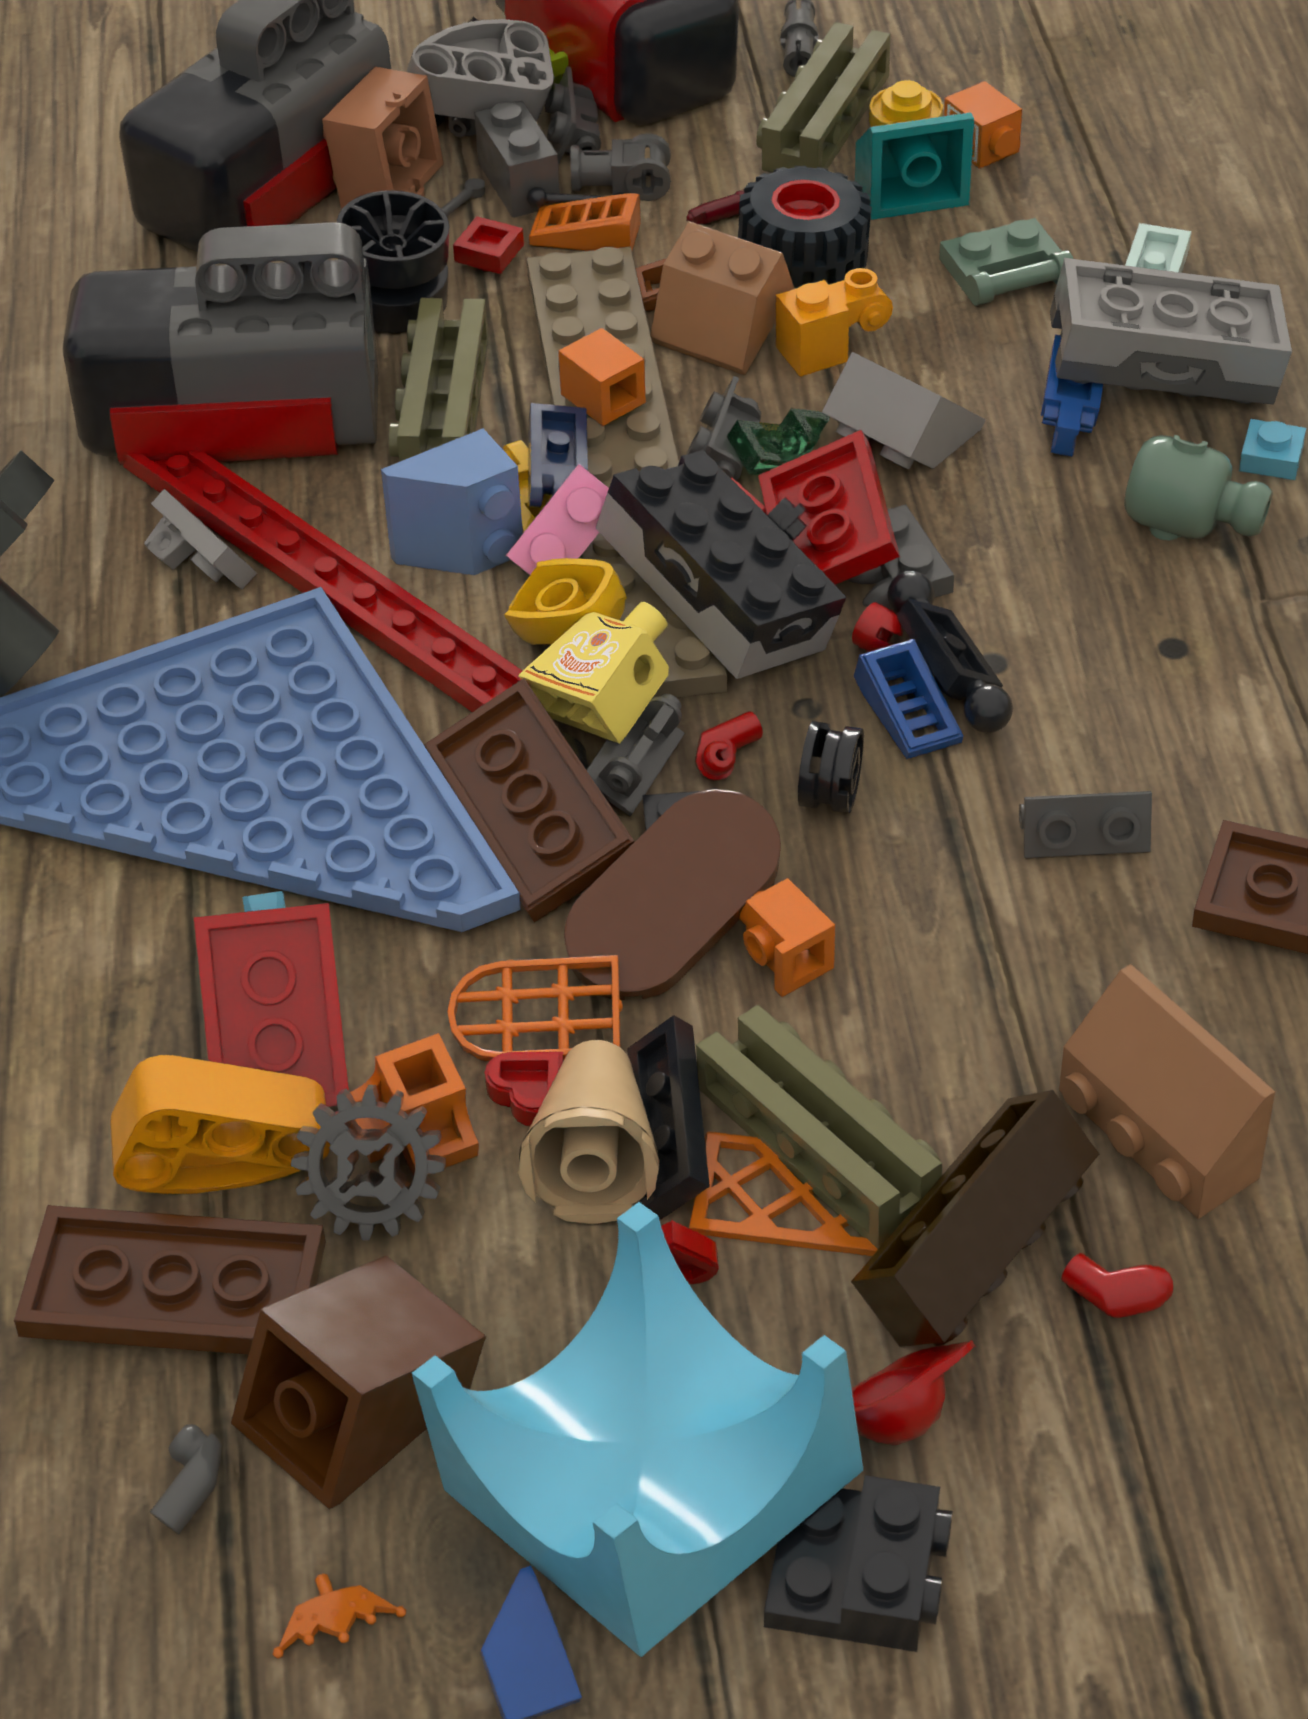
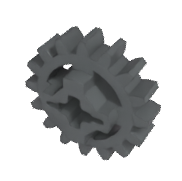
(345, 1139)

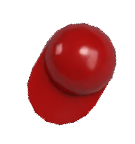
(905, 1395)

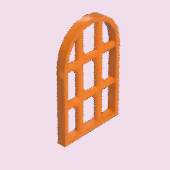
(508, 996)

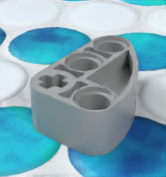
(485, 65)

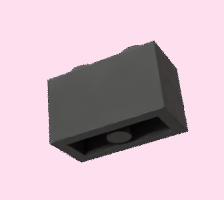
(515, 155)

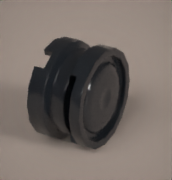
(830, 767)

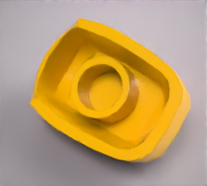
(560, 595)

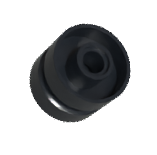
(404, 251)

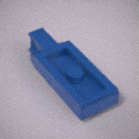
(1068, 406)

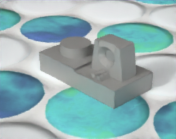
(182, 533)

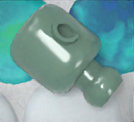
(1188, 488)

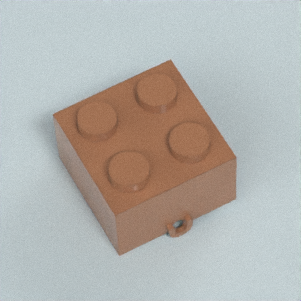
(383, 135)

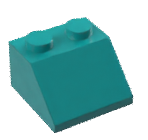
(916, 165)

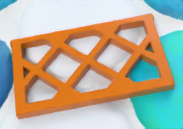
(758, 1225)

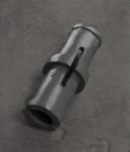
(798, 34)

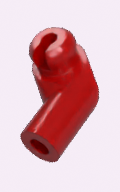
(718, 745)

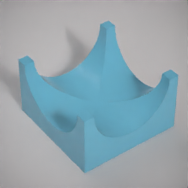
(646, 1448)

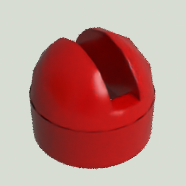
(876, 628)

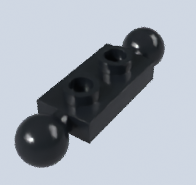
(950, 652)

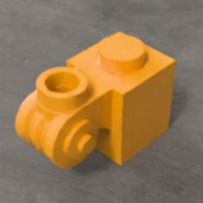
(817, 319)

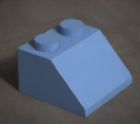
(453, 506)

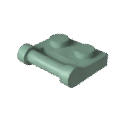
(1002, 259)

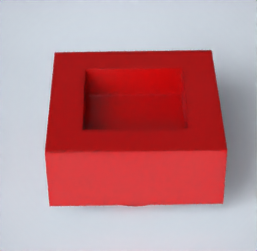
(488, 245)

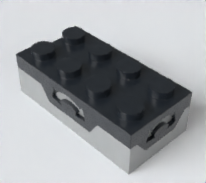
(720, 564)

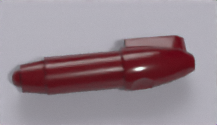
(715, 209)

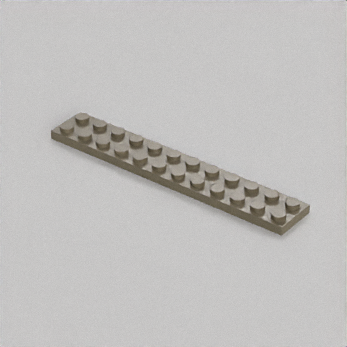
(571, 300)

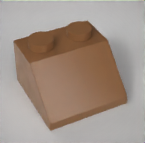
(718, 297)

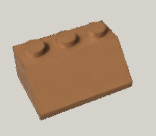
(1168, 1094)

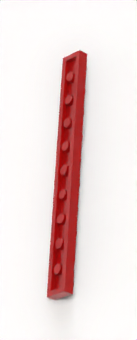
(311, 560)

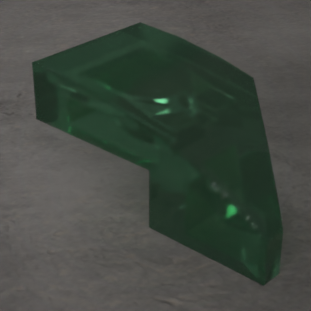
(769, 445)

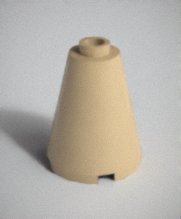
(590, 1139)

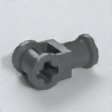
(624, 167)

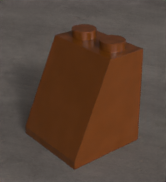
(334, 1378)

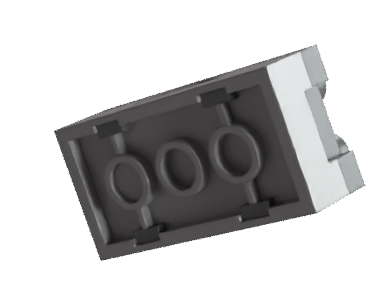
(1170, 331)

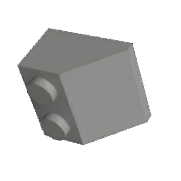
(898, 414)

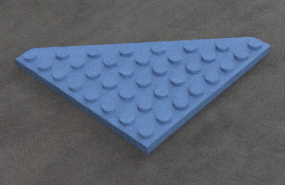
(254, 760)

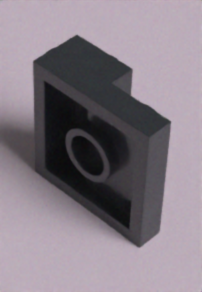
(862, 1566)

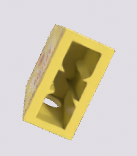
(601, 672)

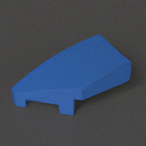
(527, 1655)

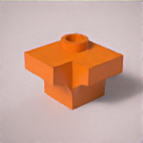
(427, 1080)

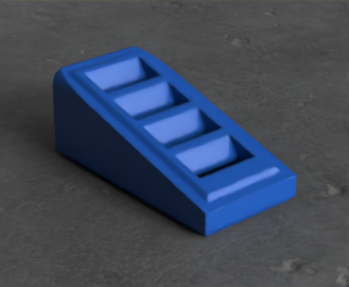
(906, 661)

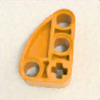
(208, 1125)

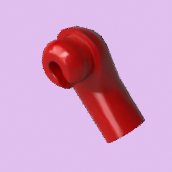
(1120, 1291)

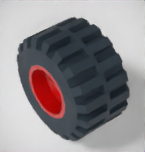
(811, 218)

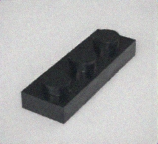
(670, 1094)

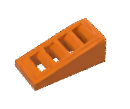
(588, 223)

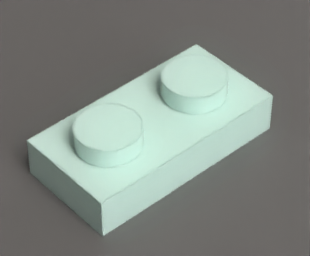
(1159, 248)

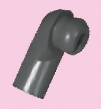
(195, 1481)

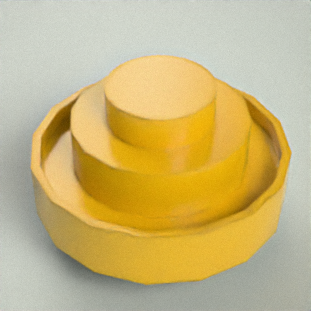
(904, 103)

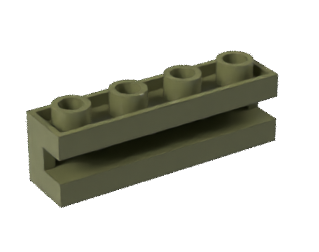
(824, 100)
(439, 378)
(817, 1123)

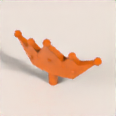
(333, 1613)

